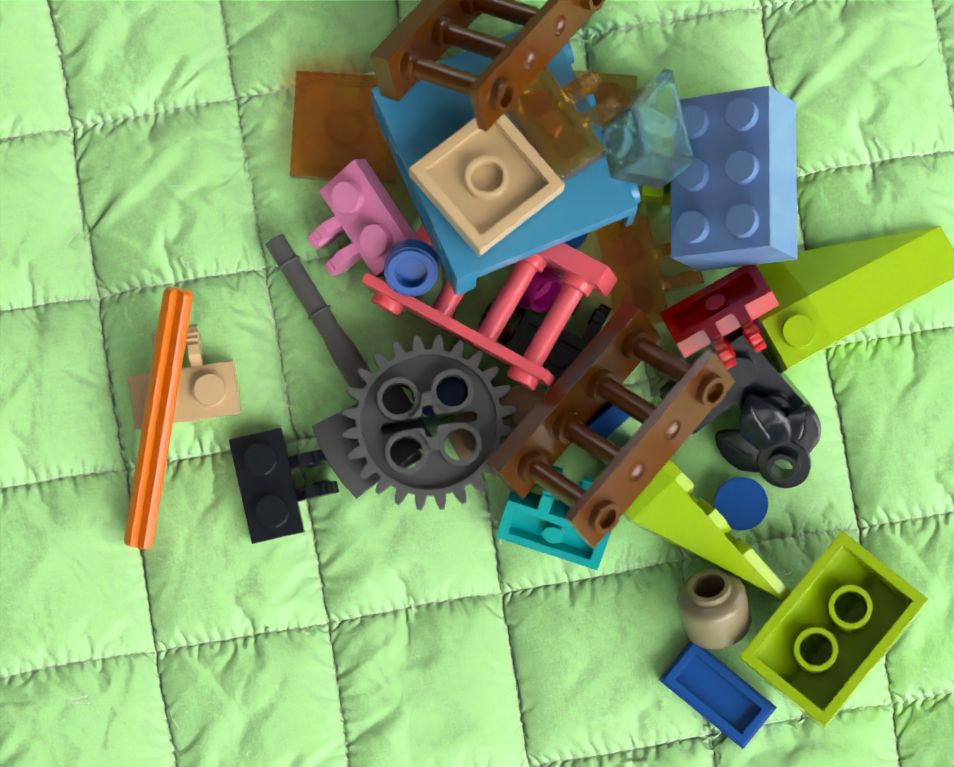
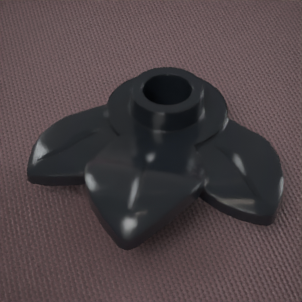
(769, 436)

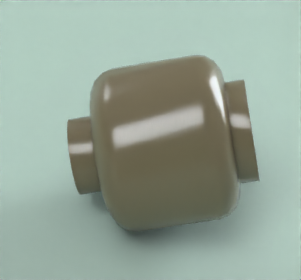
(714, 609)

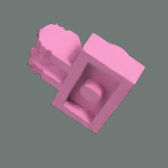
(367, 217)

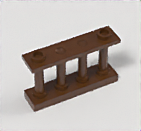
(437, 25)
(578, 396)

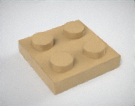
(486, 182)

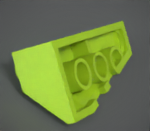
(847, 288)
(694, 526)

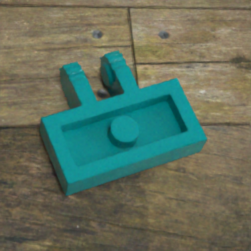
(541, 526)

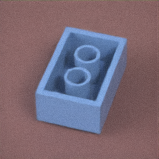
(742, 189)

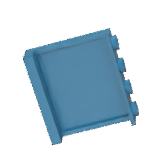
(434, 113)

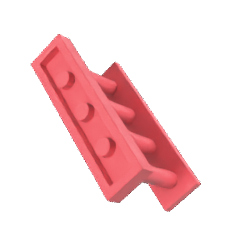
(579, 278)

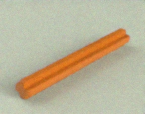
(158, 417)

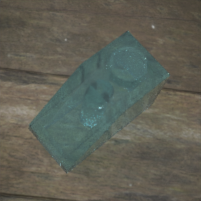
(649, 135)

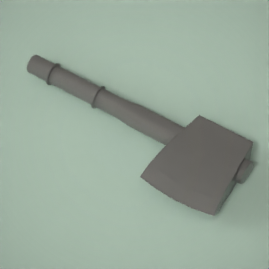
(349, 361)

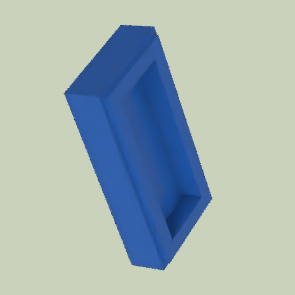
(717, 694)

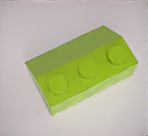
(833, 629)

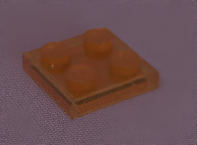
(336, 126)

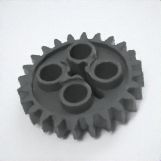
(421, 374)

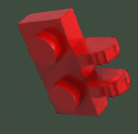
(719, 310)

